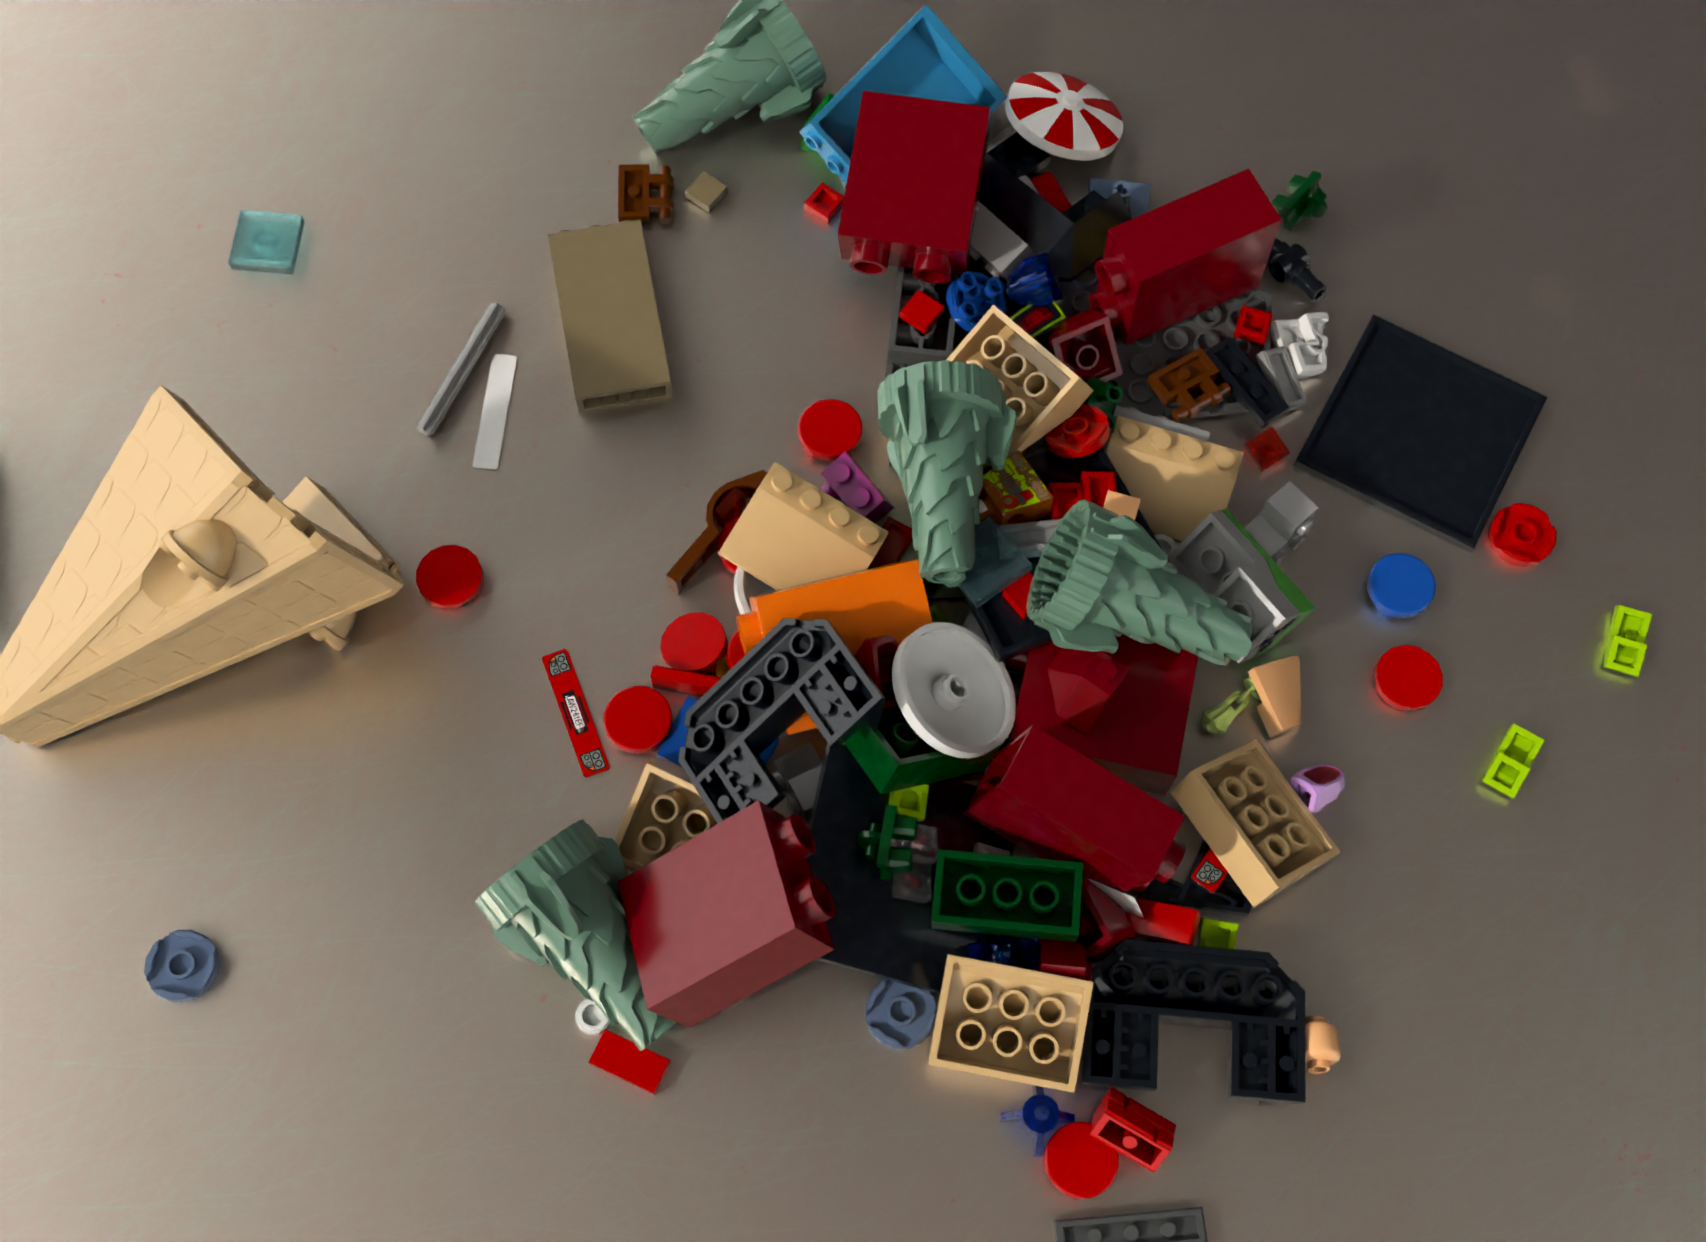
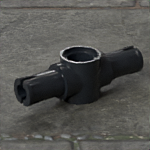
(1292, 265)

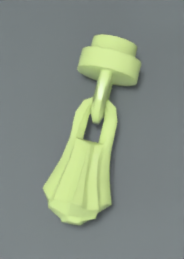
(1220, 716)

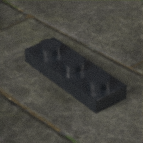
(1247, 383)

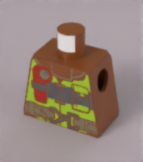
(1014, 493)

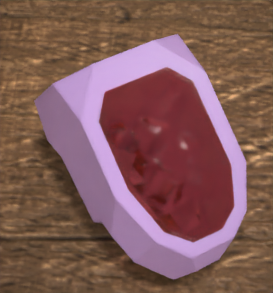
(1318, 785)

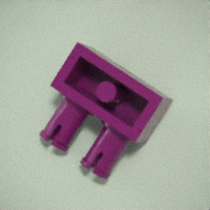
(853, 486)

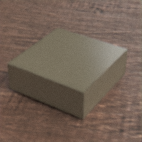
(706, 191)

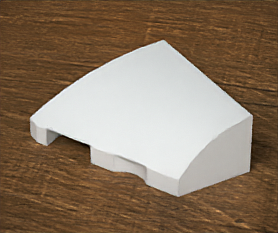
(1303, 342)

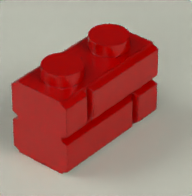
(1132, 1129)

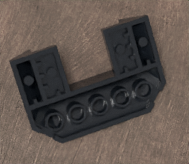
(1070, 238)
(787, 673)
(1197, 988)

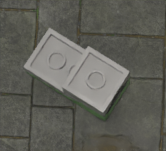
(1237, 569)

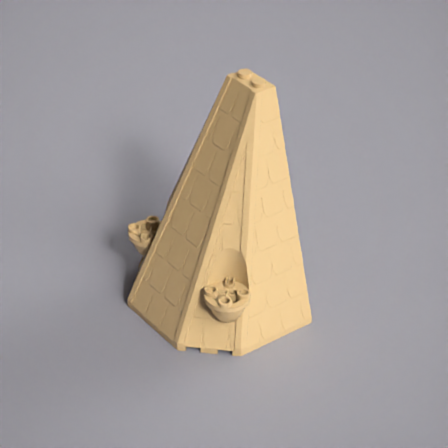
(180, 576)

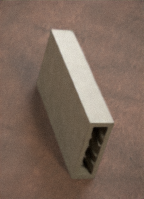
(610, 316)

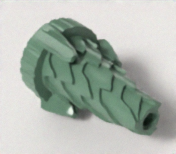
(753, 61)
(941, 432)
(1113, 579)
(569, 912)

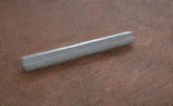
(461, 369)

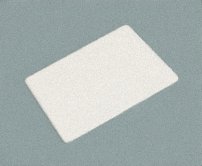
(1126, 901)

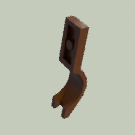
(707, 542)

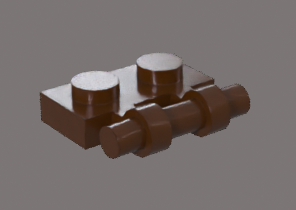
(634, 193)
(1185, 376)

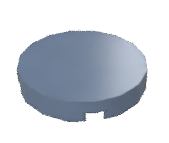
(182, 966)
(900, 1014)

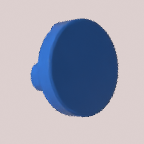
(972, 297)
(1400, 585)

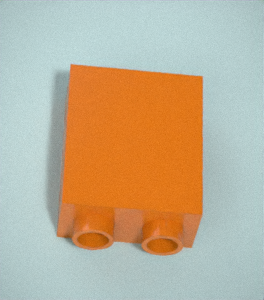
(858, 605)

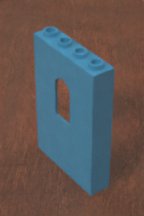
(915, 62)

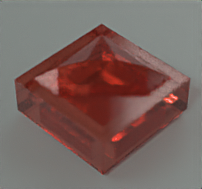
(1266, 449)
(730, 507)

